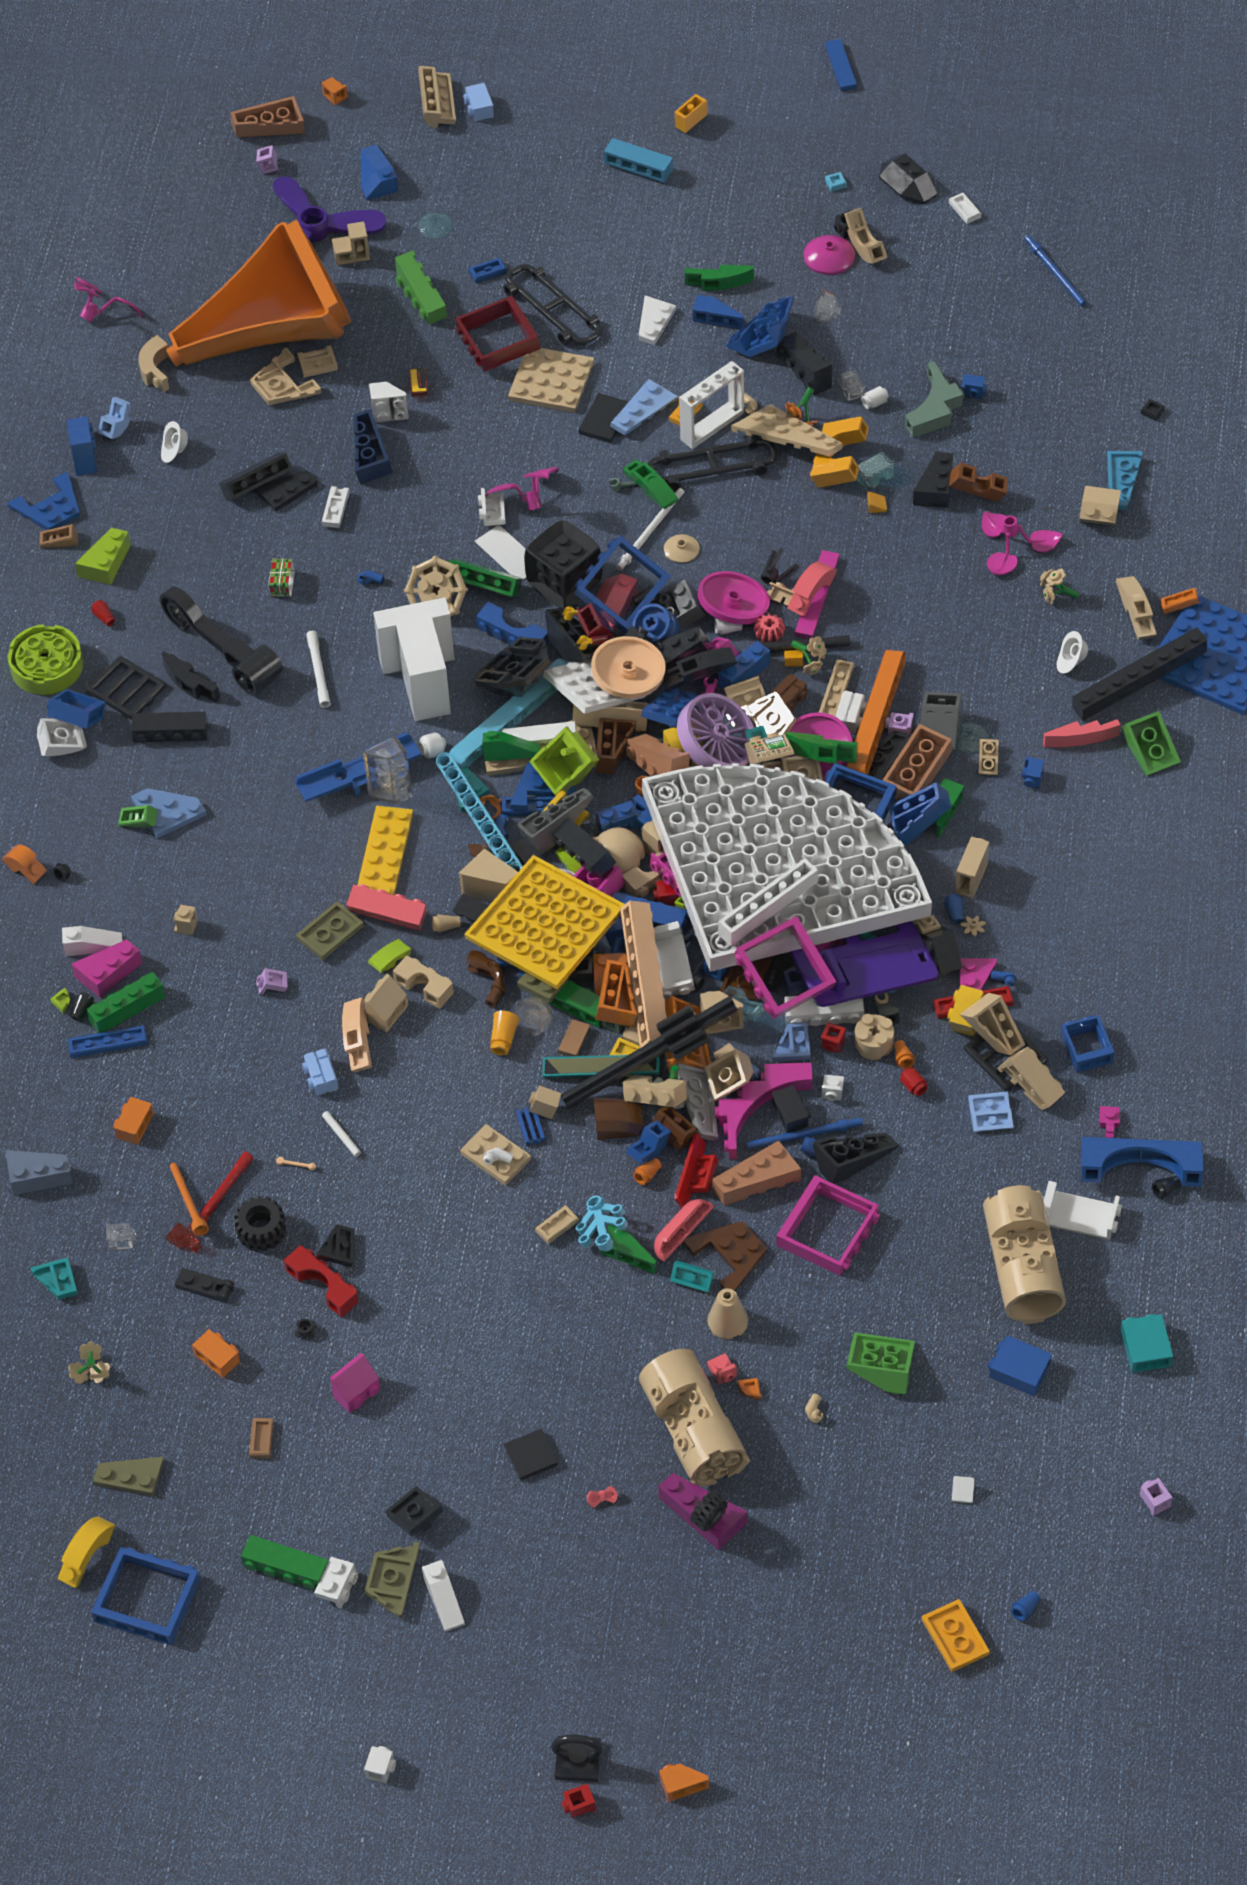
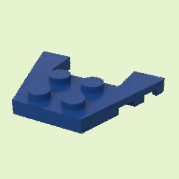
(54, 510)
(531, 784)

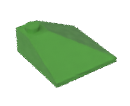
(882, 1361)

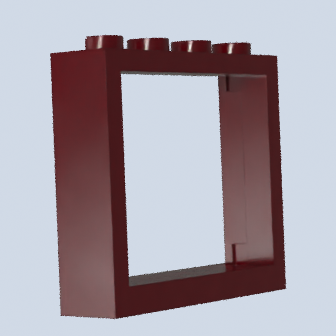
(488, 314)

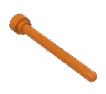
(199, 1225)

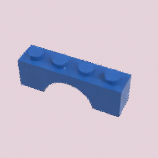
(492, 621)

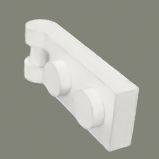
(335, 507)

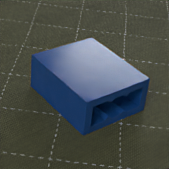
(1019, 1365)

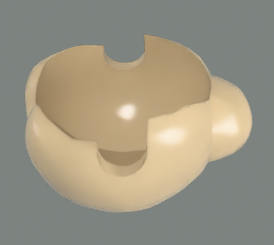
(623, 846)

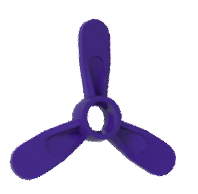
(296, 201)

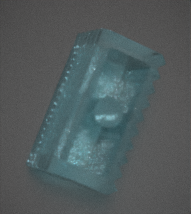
(875, 470)

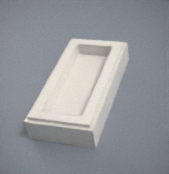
(964, 208)

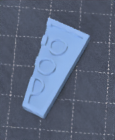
(643, 406)

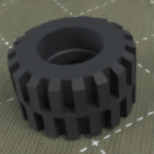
(260, 1210)

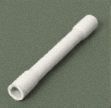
(323, 694)

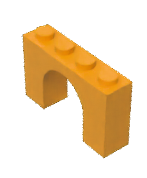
(841, 470)

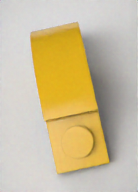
(86, 1541)

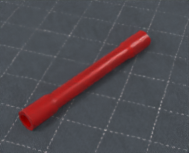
(239, 1167)

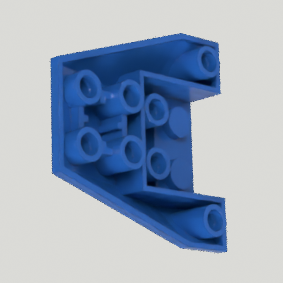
(764, 330)

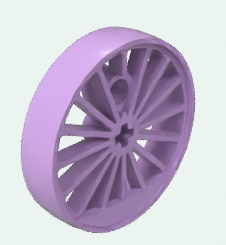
(710, 727)

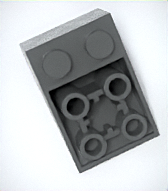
(682, 602)
(943, 713)

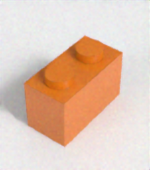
(133, 1120)
(216, 1353)

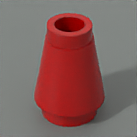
(102, 612)

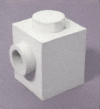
(379, 1764)

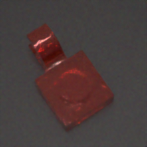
(181, 1237)

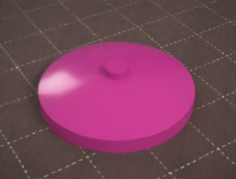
(733, 597)
(824, 725)

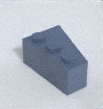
(37, 1171)

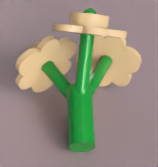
(1055, 578)
(816, 648)
(90, 1353)

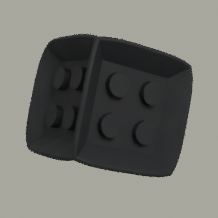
(559, 561)

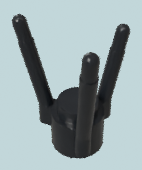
(770, 573)

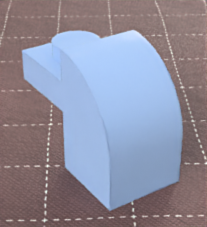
(117, 420)

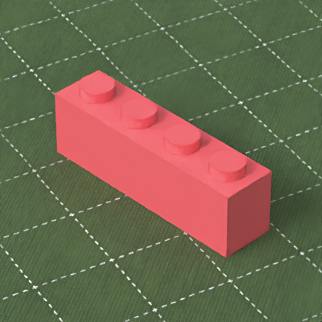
(387, 907)

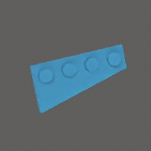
(1122, 473)

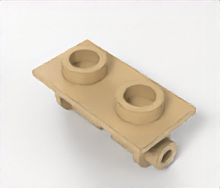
(779, 592)

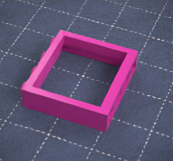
(810, 951)
(840, 1195)

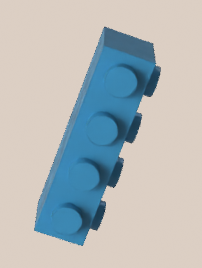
(638, 160)

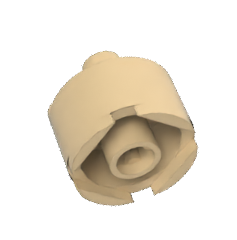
(874, 1036)

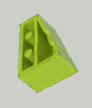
(104, 557)

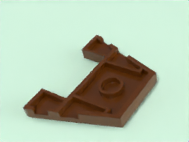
(735, 1245)

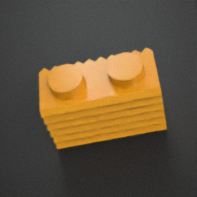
(691, 113)

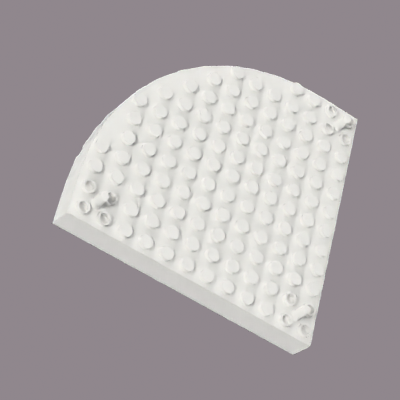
(747, 825)

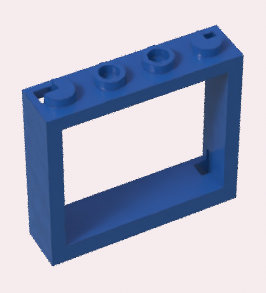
(609, 614)
(869, 782)
(137, 1626)

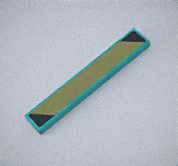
(590, 1065)

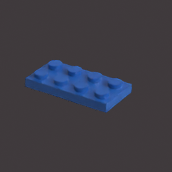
(668, 706)

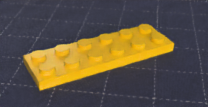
(386, 848)

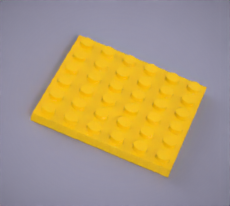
(545, 922)

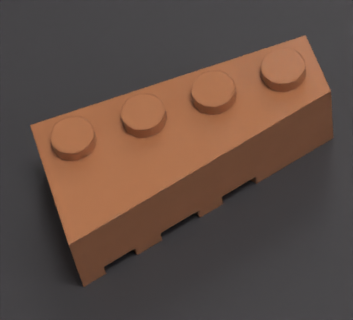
(268, 119)
(656, 756)

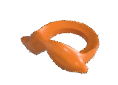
(495, 802)

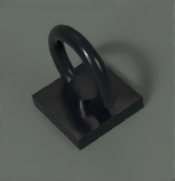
(577, 1757)

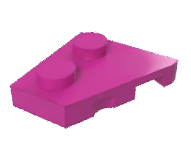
(976, 971)

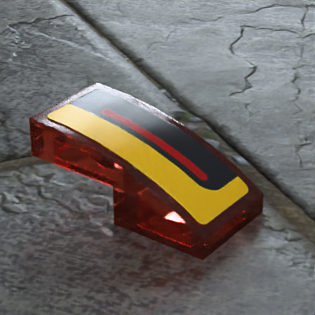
(418, 382)

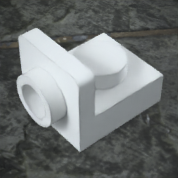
(832, 1087)

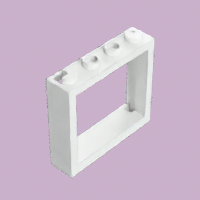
(696, 434)

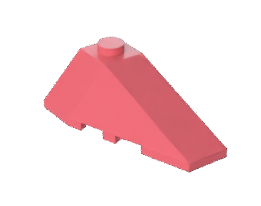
(618, 593)

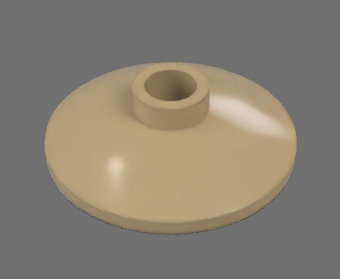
(681, 548)

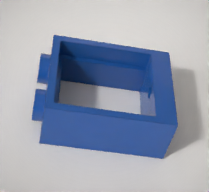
(76, 708)
(1090, 1059)

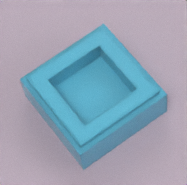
(835, 181)

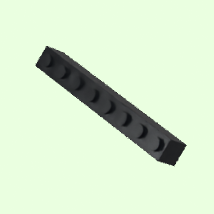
(1139, 674)

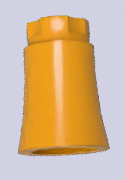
(503, 1032)

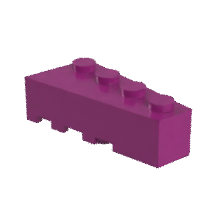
(684, 1496)

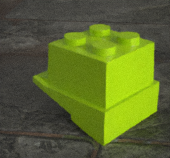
(564, 761)

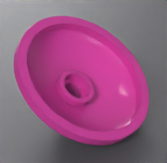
(829, 255)

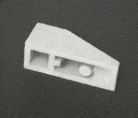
(88, 940)
(442, 1595)

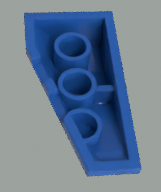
(376, 174)

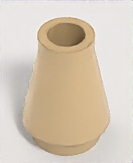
(445, 922)

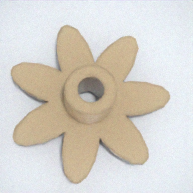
(973, 926)

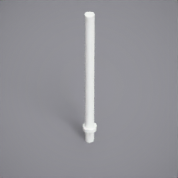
(626, 559)

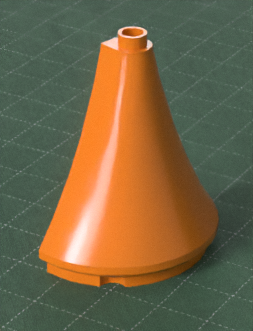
(270, 300)

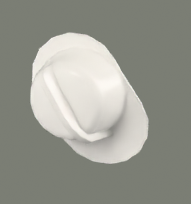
(174, 441)
(1072, 652)

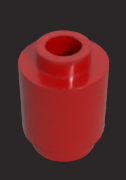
(913, 1081)

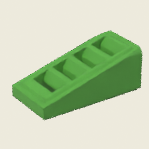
(145, 816)

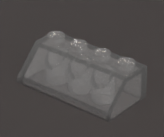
(387, 772)

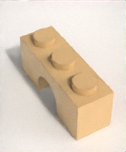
(641, 883)
(412, 972)
(642, 1090)

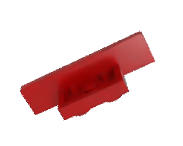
(697, 1171)

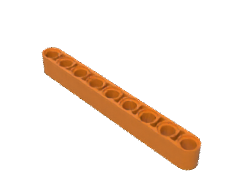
(878, 709)

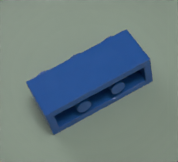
(749, 665)

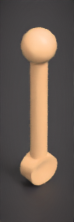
(280, 1161)

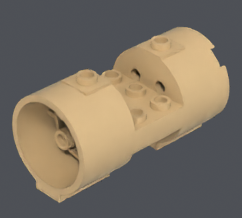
(1024, 1254)
(693, 1417)

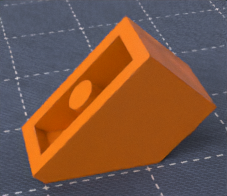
(682, 1781)

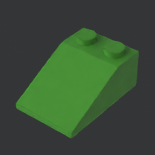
(1150, 743)

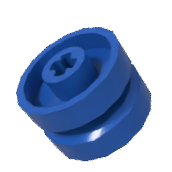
(657, 621)

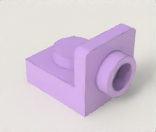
(272, 980)

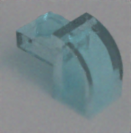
(751, 1009)

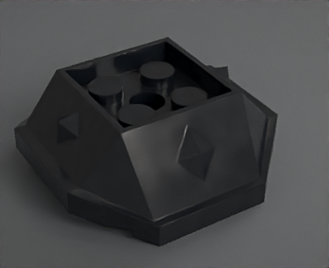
(515, 667)

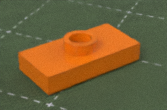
(1180, 600)

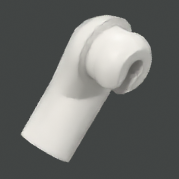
(496, 1154)

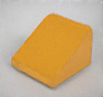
(876, 503)
(793, 658)

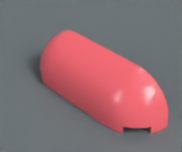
(680, 1227)

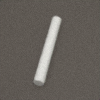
(341, 1134)

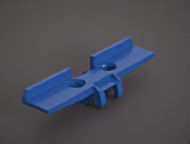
(323, 779)

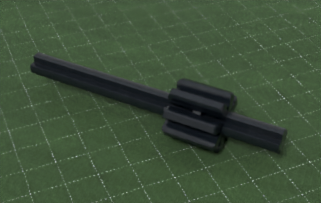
(680, 1035)

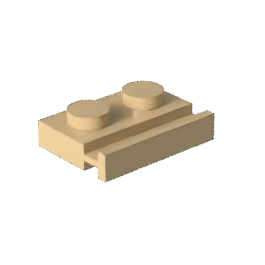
(745, 692)

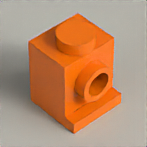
(334, 91)

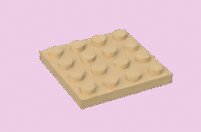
(551, 379)

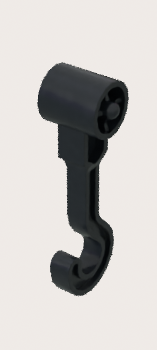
(250, 668)

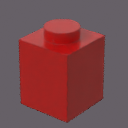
(665, 893)

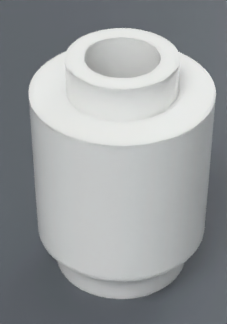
(875, 397)

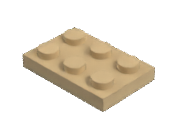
(489, 1139)

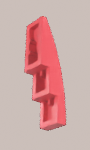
(1078, 735)

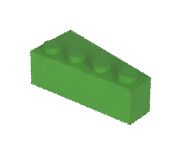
(419, 288)

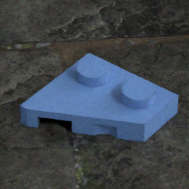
(793, 1044)

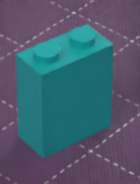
(1146, 1343)

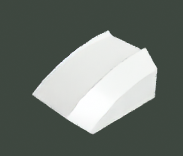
(59, 737)

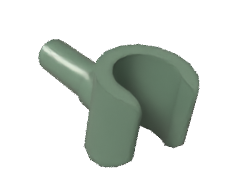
(617, 485)

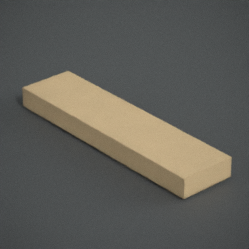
(837, 685)

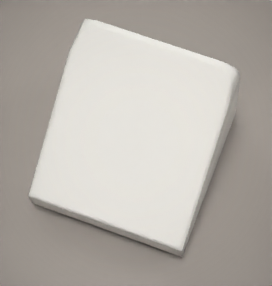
(963, 1489)

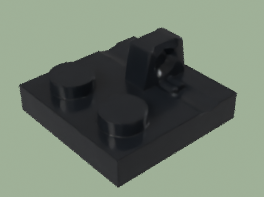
(414, 1511)

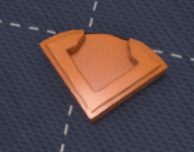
(750, 1388)

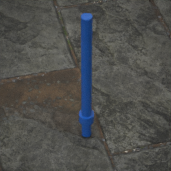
(1037, 249)
(841, 1125)

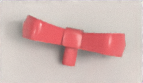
(609, 1494)

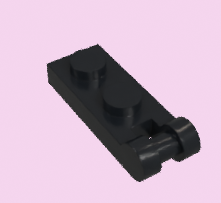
(204, 1285)

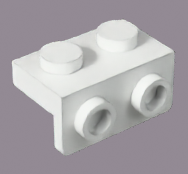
(492, 508)
(337, 1581)

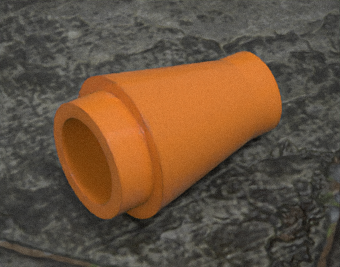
(903, 1055)
(645, 1172)

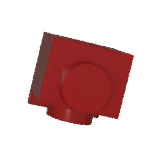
(831, 1042)
(578, 1795)

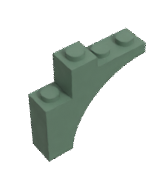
(938, 407)

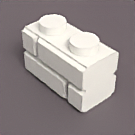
(851, 709)

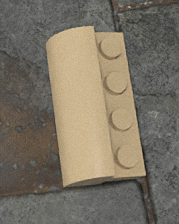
(436, 96)

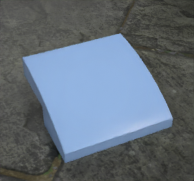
(990, 1111)

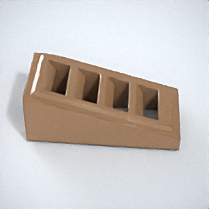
(70, 537)

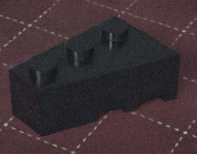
(934, 484)

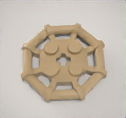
(437, 579)

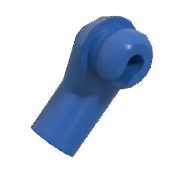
(370, 576)
(501, 821)
(616, 946)
(1007, 977)

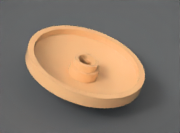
(628, 667)

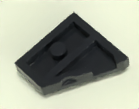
(338, 1246)

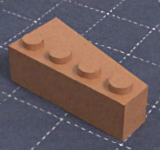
(758, 1173)

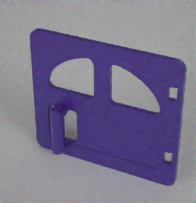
(870, 966)

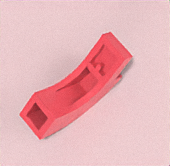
(809, 583)

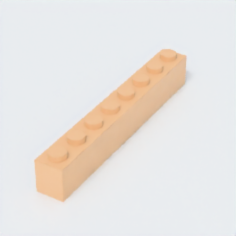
(643, 969)

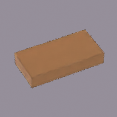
(574, 1038)
(261, 1438)

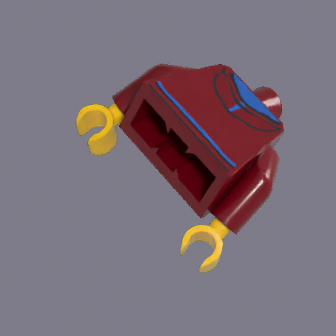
(594, 624)

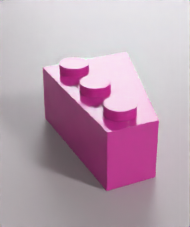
(107, 967)

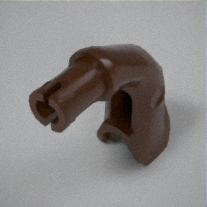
(481, 964)

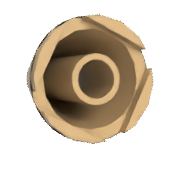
(727, 1315)

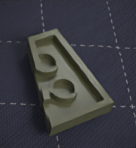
(132, 1476)

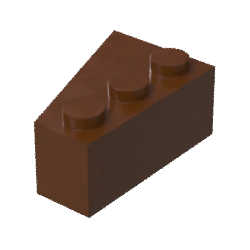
(612, 743)

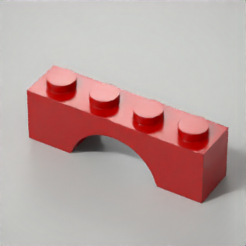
(304, 1266)

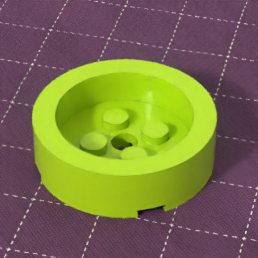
(50, 673)

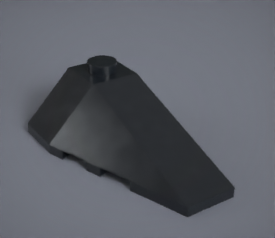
(846, 1157)

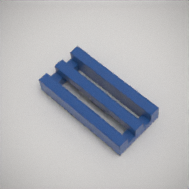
(487, 270)
(526, 1112)

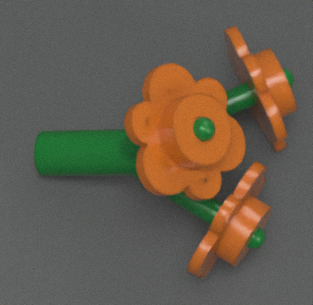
(794, 411)

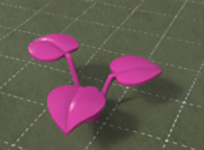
(90, 309)
(533, 498)
(996, 524)

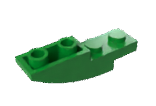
(719, 279)
(651, 482)
(821, 749)

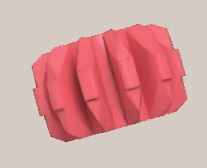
(769, 628)

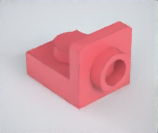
(722, 1369)

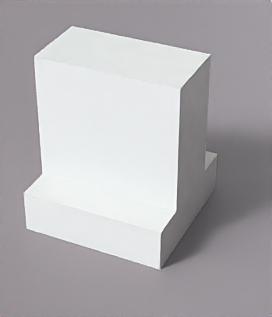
(418, 644)

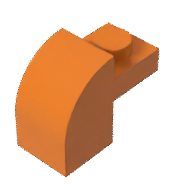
(24, 859)

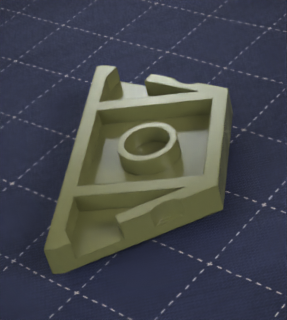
(392, 1576)

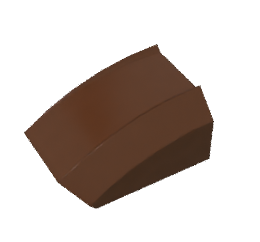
(617, 1118)

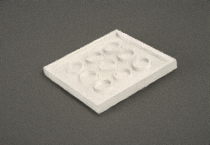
(579, 686)

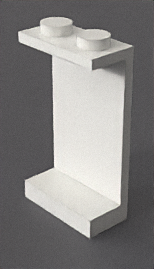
(673, 960)
(1081, 1213)

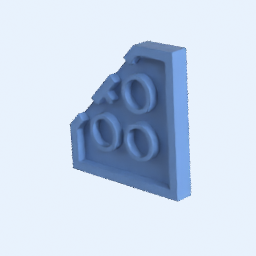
(172, 808)

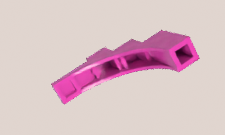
(736, 1111)

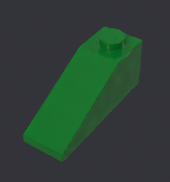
(507, 747)
(956, 794)
(629, 1250)

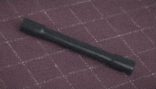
(835, 641)

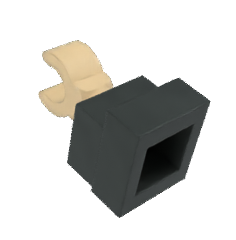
(885, 1009)

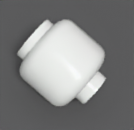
(431, 745)

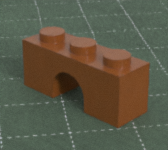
(965, 479)

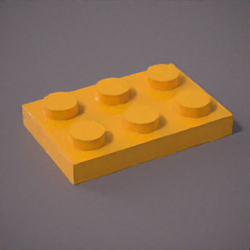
(955, 1635)

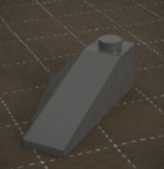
(540, 826)

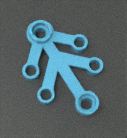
(595, 1206)

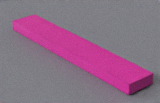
(808, 623)

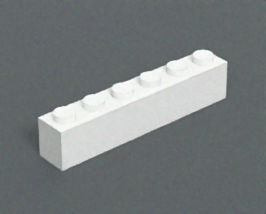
(767, 902)

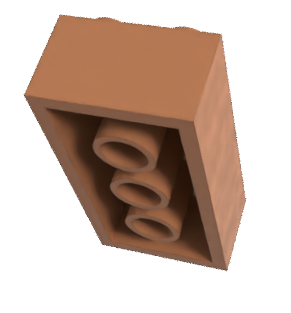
(919, 761)

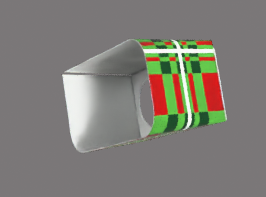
(281, 578)

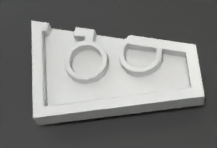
(654, 319)

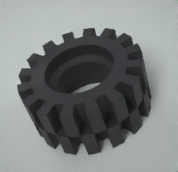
(709, 1511)

